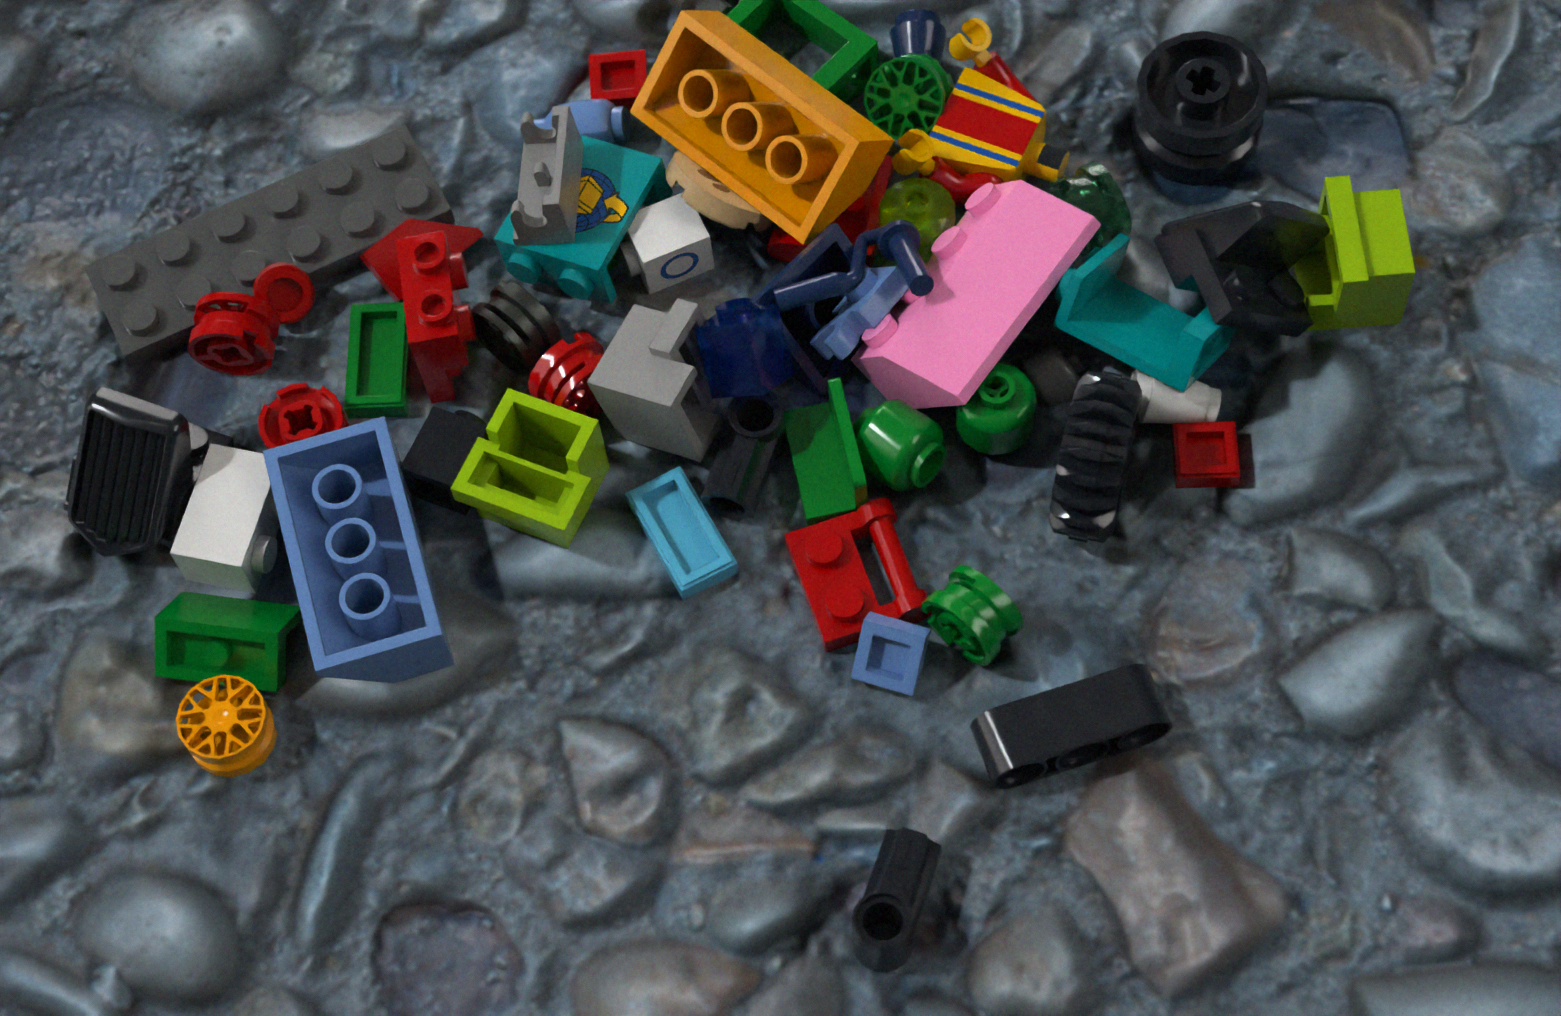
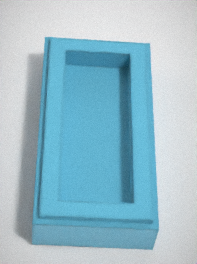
(681, 533)

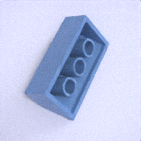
(357, 556)

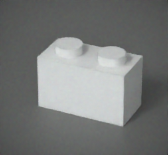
(229, 522)

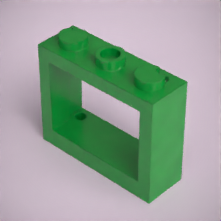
(851, 49)

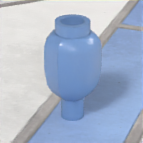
(596, 120)

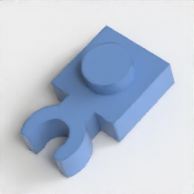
(860, 310)

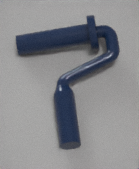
(897, 243)

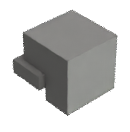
(657, 383)

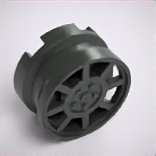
(514, 327)

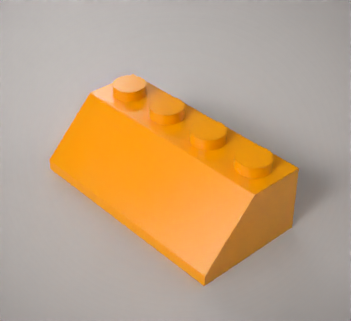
(759, 124)

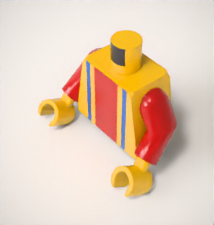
(987, 128)

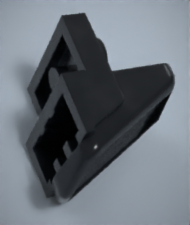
(1242, 262)
(134, 472)

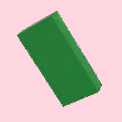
(377, 362)

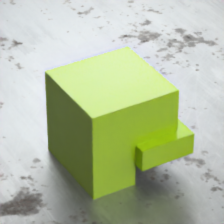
(1364, 263)
(534, 468)

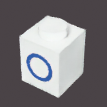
(666, 244)

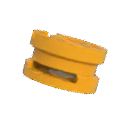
(228, 728)

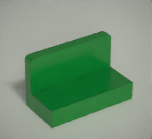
(826, 457)
(224, 636)

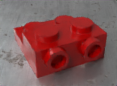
(433, 311)

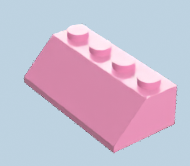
(986, 288)

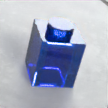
(744, 349)

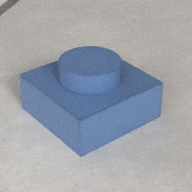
(890, 653)

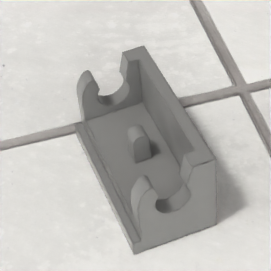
(548, 181)

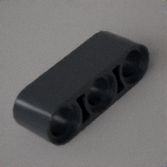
(1070, 726)

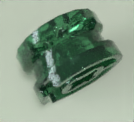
(1099, 195)

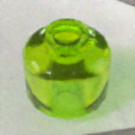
(924, 205)

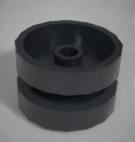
(1199, 108)

